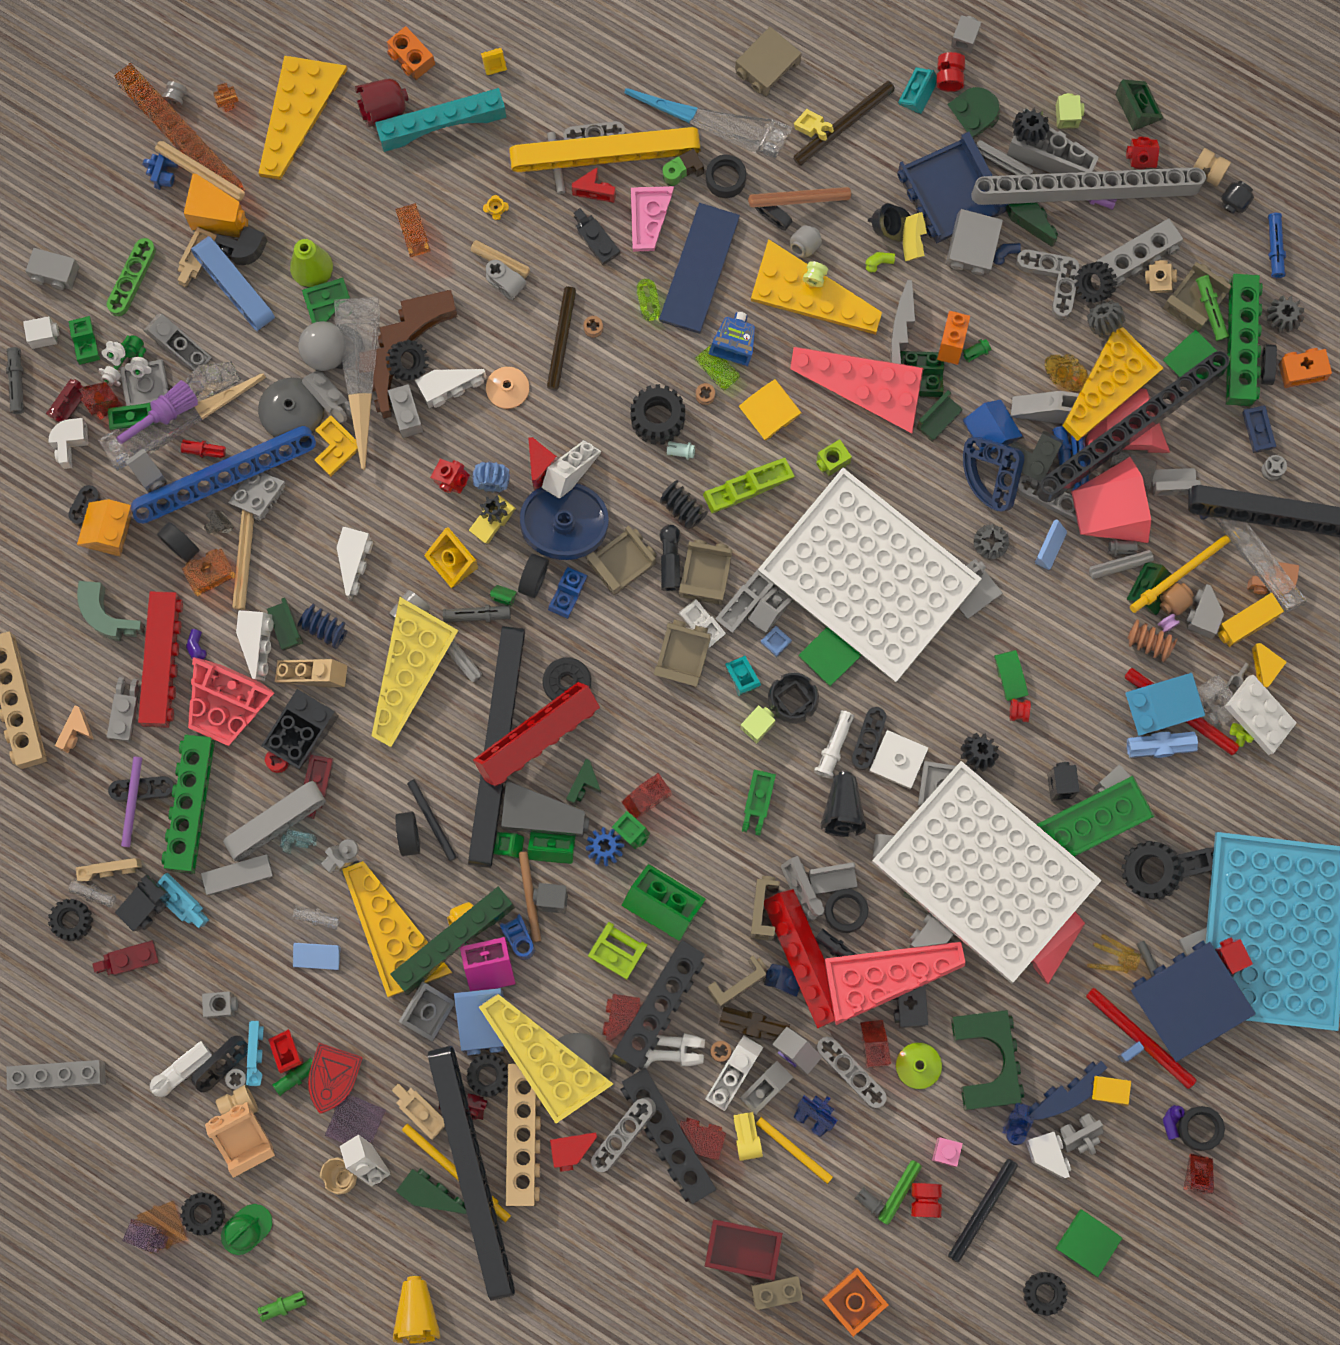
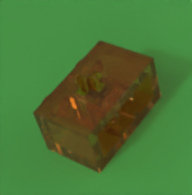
(412, 230)
(220, 571)

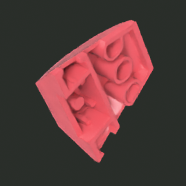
(1152, 440)
(1114, 505)
(223, 701)
(1055, 950)

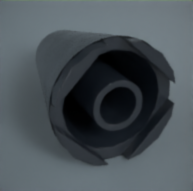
(844, 807)

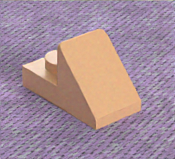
(75, 724)

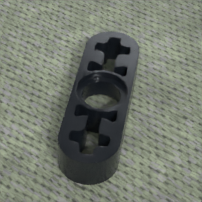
(879, 725)
(158, 781)
(219, 1073)

